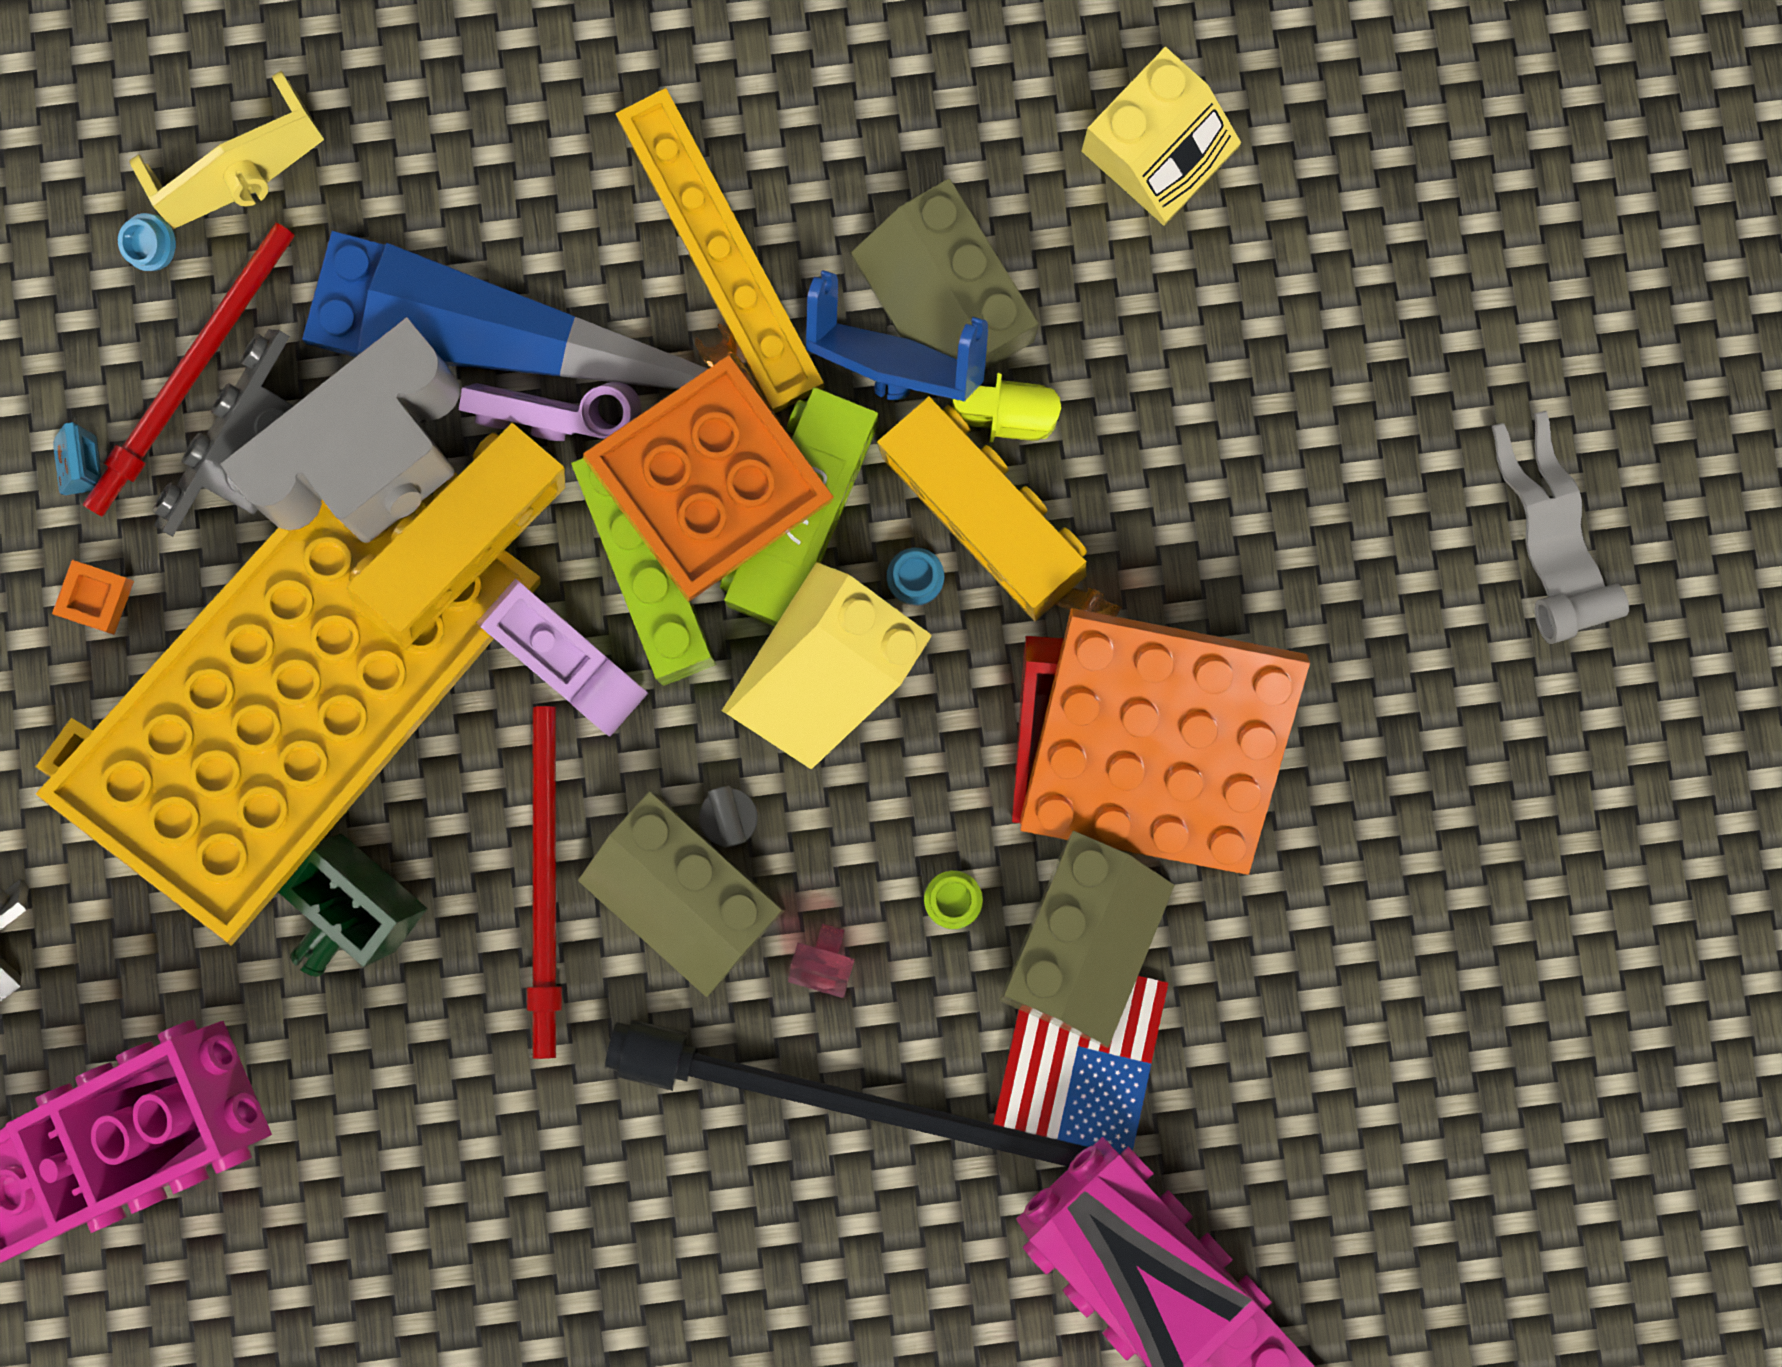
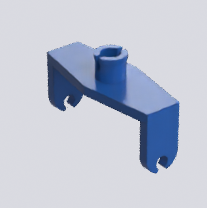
(893, 359)

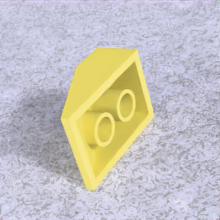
(825, 666)

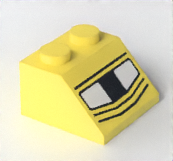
(1162, 136)

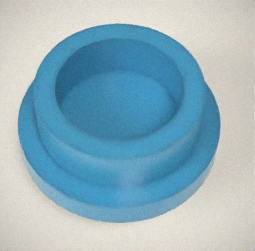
(147, 242)
(915, 576)

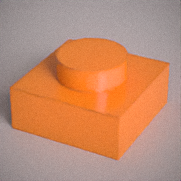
(93, 597)

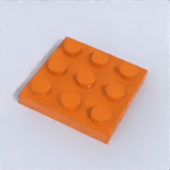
(708, 478)

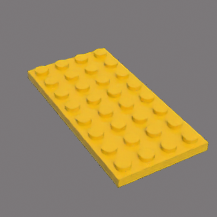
(265, 723)

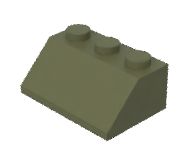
(939, 272)
(680, 893)
(1088, 939)

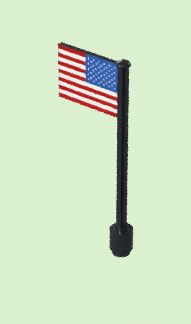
(1050, 1106)

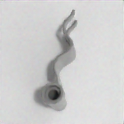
(1556, 542)

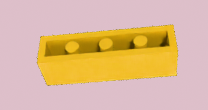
(983, 508)
(456, 535)

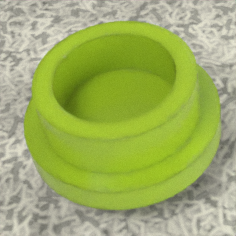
(953, 899)

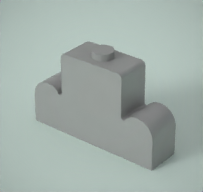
(355, 441)

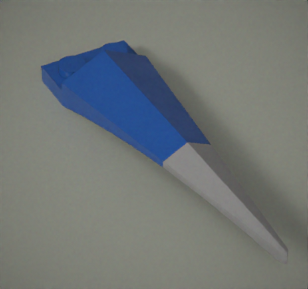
(468, 321)

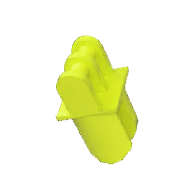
(1012, 410)

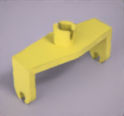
(234, 167)

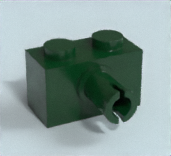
(350, 905)

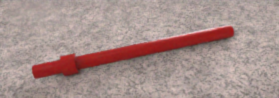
(126, 461)
(544, 996)

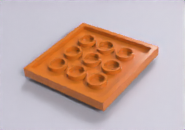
(1163, 740)

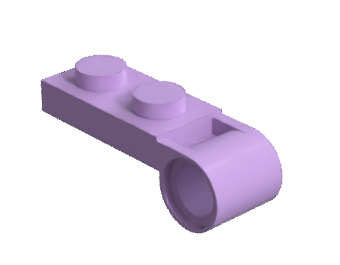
(548, 417)
(562, 657)

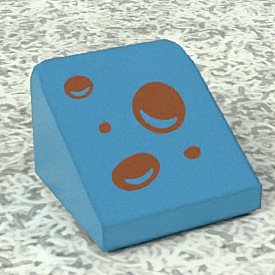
(76, 459)

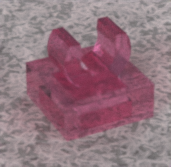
(821, 965)

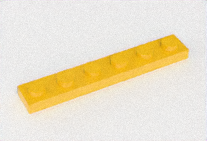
(720, 250)

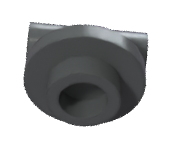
(728, 817)

